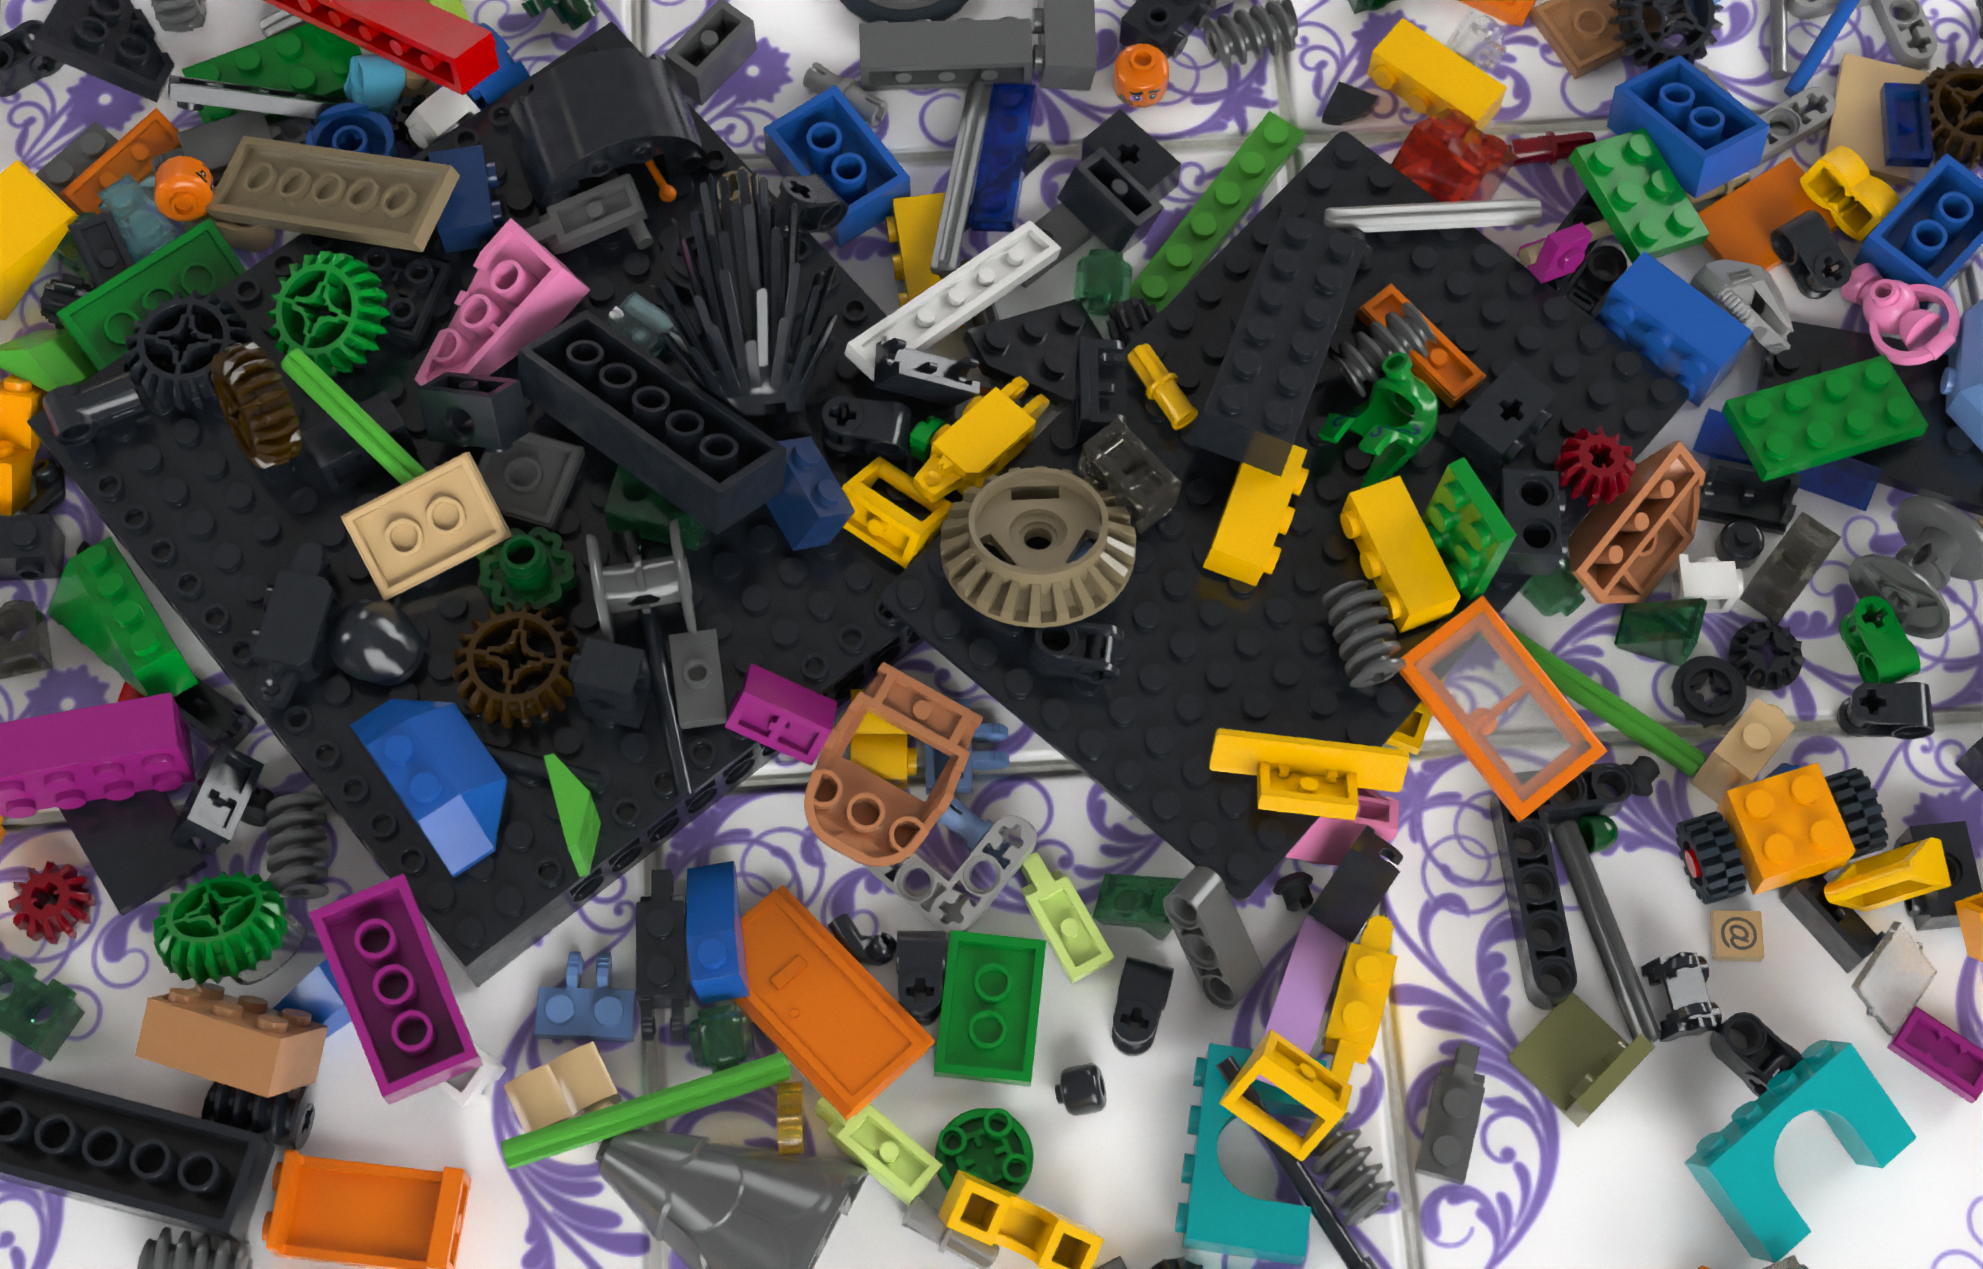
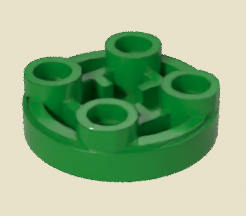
(987, 1146)

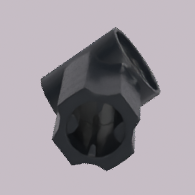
(79, 412)

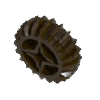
(1953, 96)
(256, 405)
(483, 655)

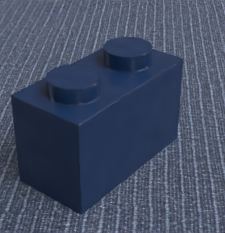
(470, 211)
(812, 501)

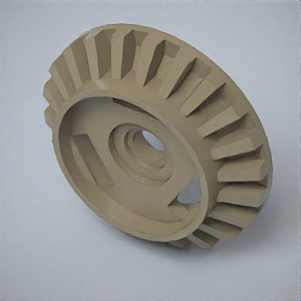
(1041, 584)

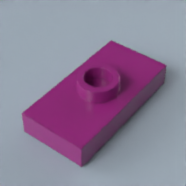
(1940, 1053)

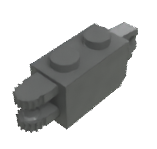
(218, 140)

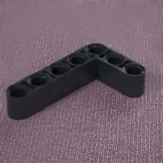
(1541, 870)

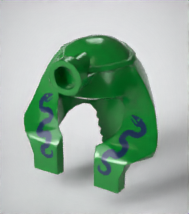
(1392, 421)

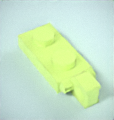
(1064, 920)
(881, 1149)

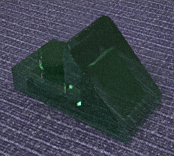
(1135, 903)

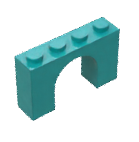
(1738, 1161)
(1217, 1213)

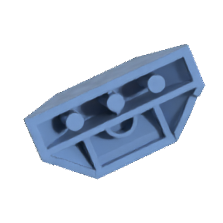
(1964, 375)

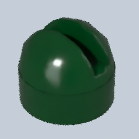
(1598, 832)

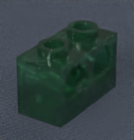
(649, 515)
(27, 999)

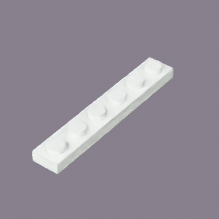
(959, 295)

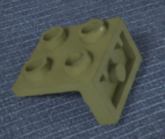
(1577, 1058)

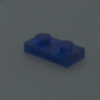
(1906, 127)

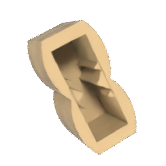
(563, 1089)

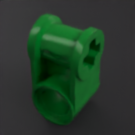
(1877, 646)

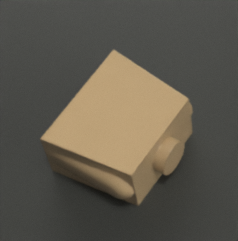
(1744, 750)

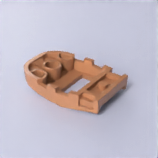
(866, 814)

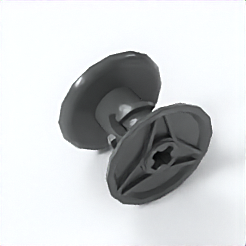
(1941, 545)
(620, 584)

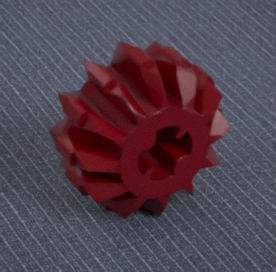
(1595, 466)
(47, 919)

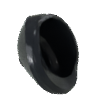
(376, 642)

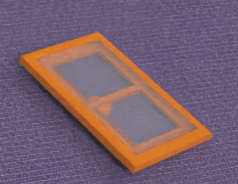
(1501, 708)

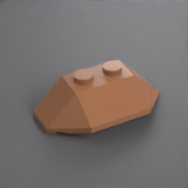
(1635, 539)

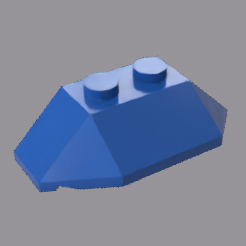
(438, 775)

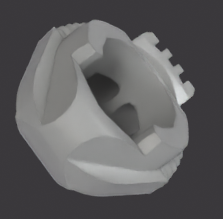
(1748, 296)

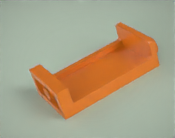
(366, 1213)

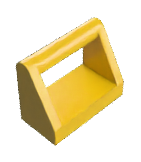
(886, 524)
(1890, 877)
(1300, 1078)

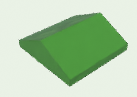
(47, 359)
(576, 814)

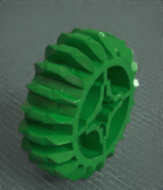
(333, 285)
(220, 927)

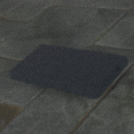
(132, 846)

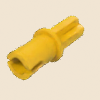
(1162, 386)

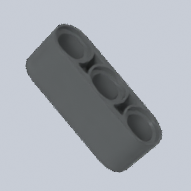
(1213, 937)

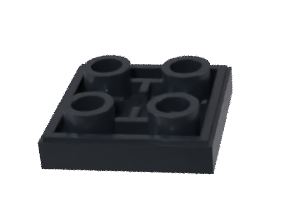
(412, 287)

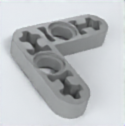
(1895, 31)
(1790, 113)
(944, 890)

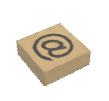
(1736, 935)

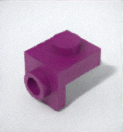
(1560, 252)

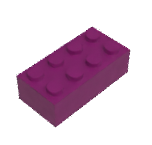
(93, 755)
(395, 989)

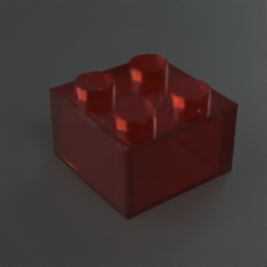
(1454, 158)

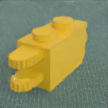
(980, 442)
(1360, 997)

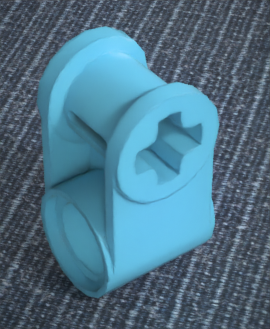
(375, 83)

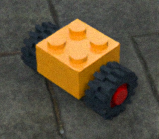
(1781, 832)

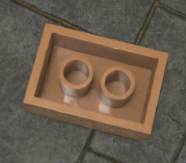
(232, 1039)

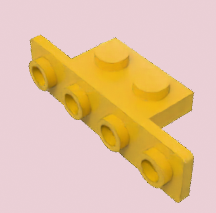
(1308, 773)

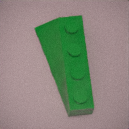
(114, 617)

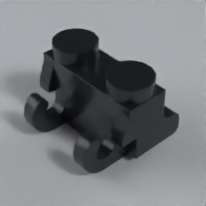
(1687, 995)

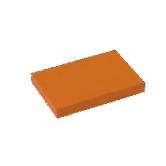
(1747, 216)

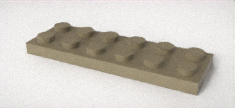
(333, 193)

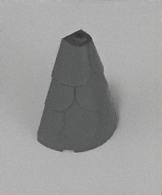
(730, 1200)

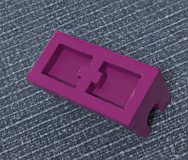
(782, 714)

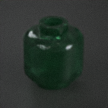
(1102, 281)
(1556, 592)
(721, 1038)

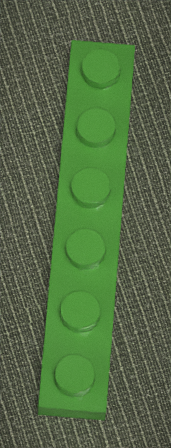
(1218, 211)

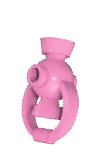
(1895, 310)

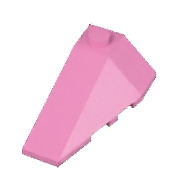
(510, 302)

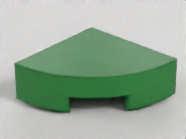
(922, 435)

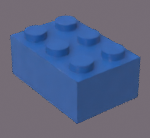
(1693, 123)
(837, 144)
(1931, 231)
(1674, 326)

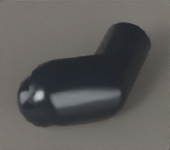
(49, 488)
(866, 949)

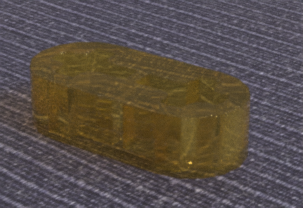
(790, 1118)

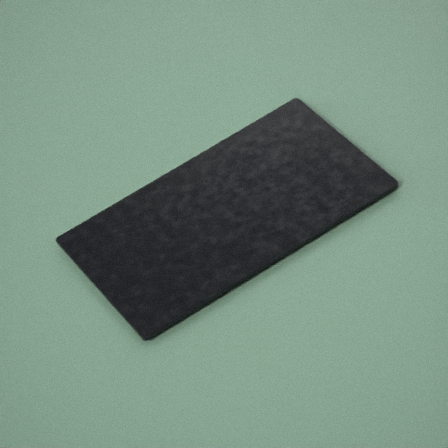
(1264, 655)

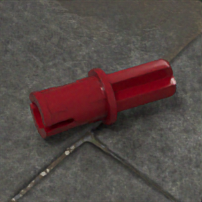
(1547, 147)

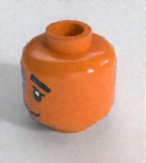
(1141, 75)
(183, 188)

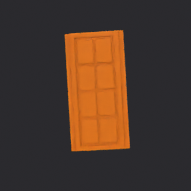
(824, 1006)

